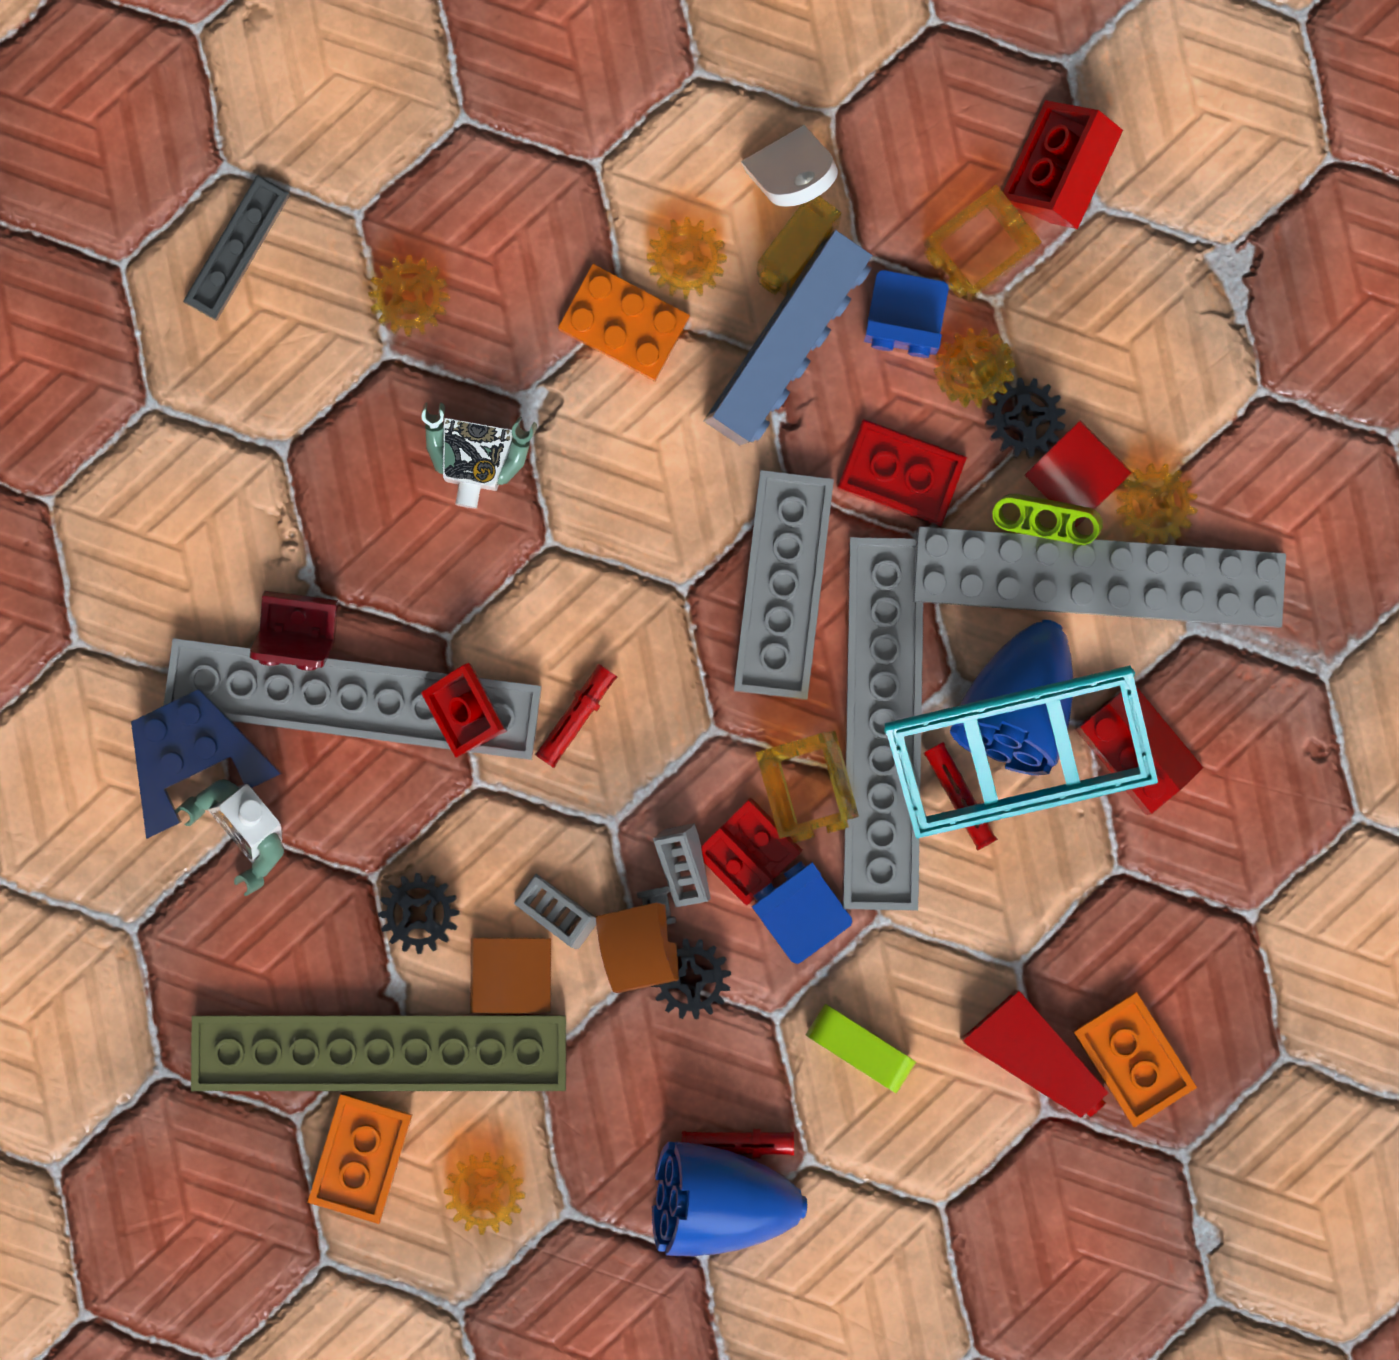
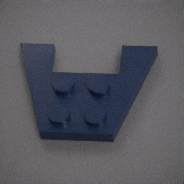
(182, 742)

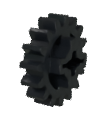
(1027, 435)
(406, 901)
(708, 976)

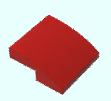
(1078, 470)
(748, 851)

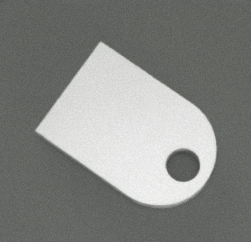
(792, 168)

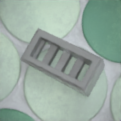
(694, 862)
(580, 932)

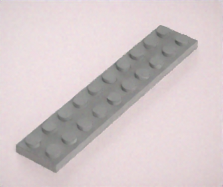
(1099, 577)
(881, 688)
(341, 698)

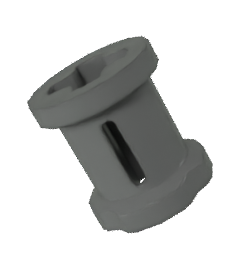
(660, 896)

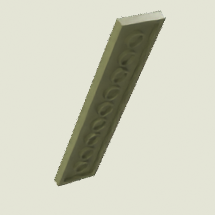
(378, 1053)

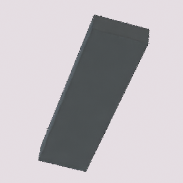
(236, 248)

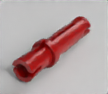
(576, 715)
(940, 756)
(745, 1143)

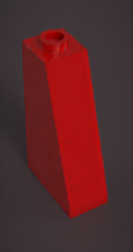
(1033, 1052)

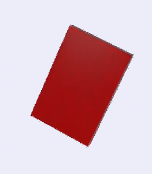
(902, 473)

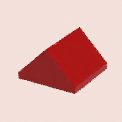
(463, 710)

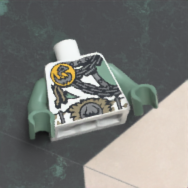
(474, 453)
(246, 822)

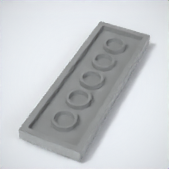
(783, 585)

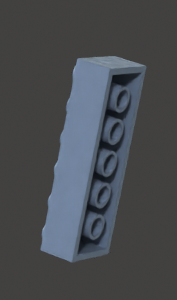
(788, 337)

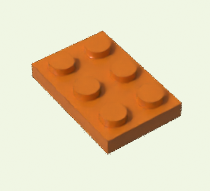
(624, 322)
(1134, 1059)
(360, 1158)

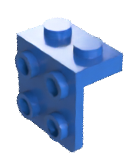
(906, 313)
(801, 912)

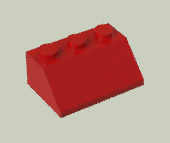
(1062, 163)
(1111, 740)

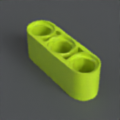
(1030, 524)
(860, 1048)

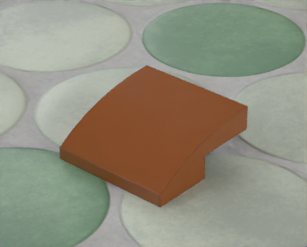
(637, 948)
(510, 975)

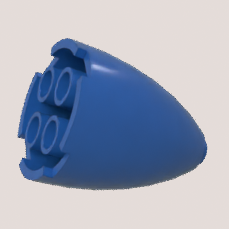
(1023, 736)
(719, 1201)

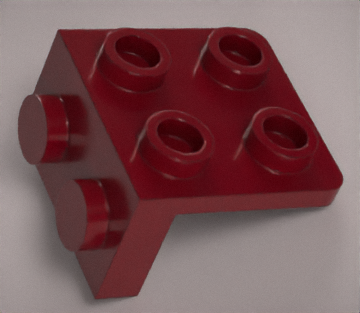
(295, 630)

